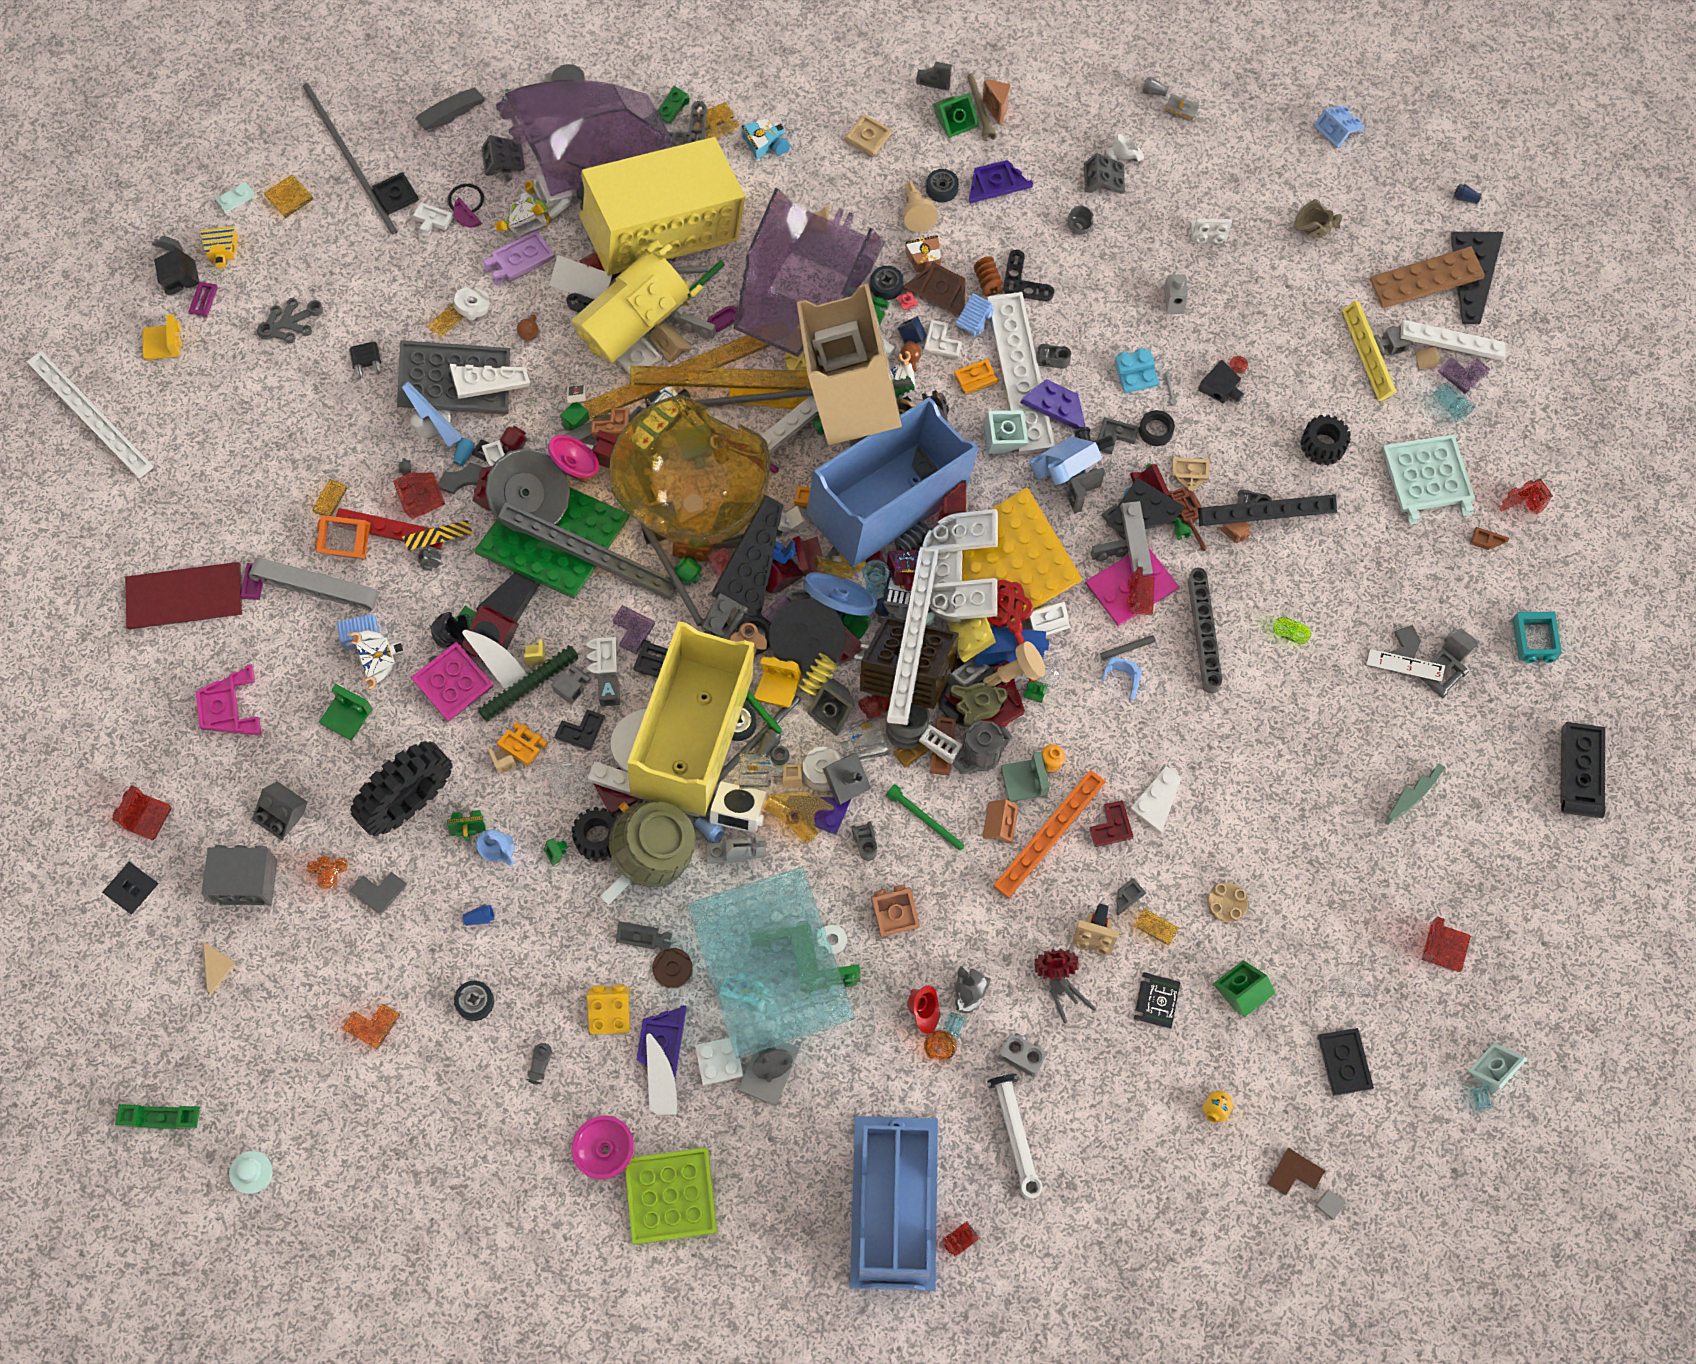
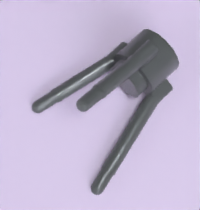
(1063, 987)

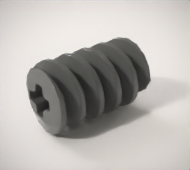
(913, 537)

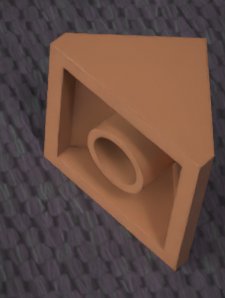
(996, 98)

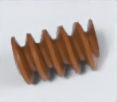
(988, 276)

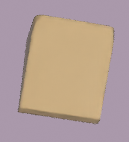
(1427, 358)
(792, 775)

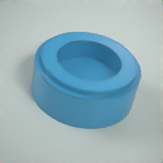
(781, 146)

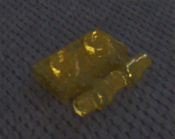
(717, 116)

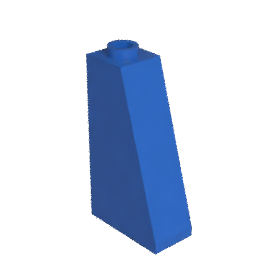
(1006, 645)

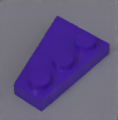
(830, 819)

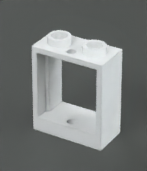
(835, 333)

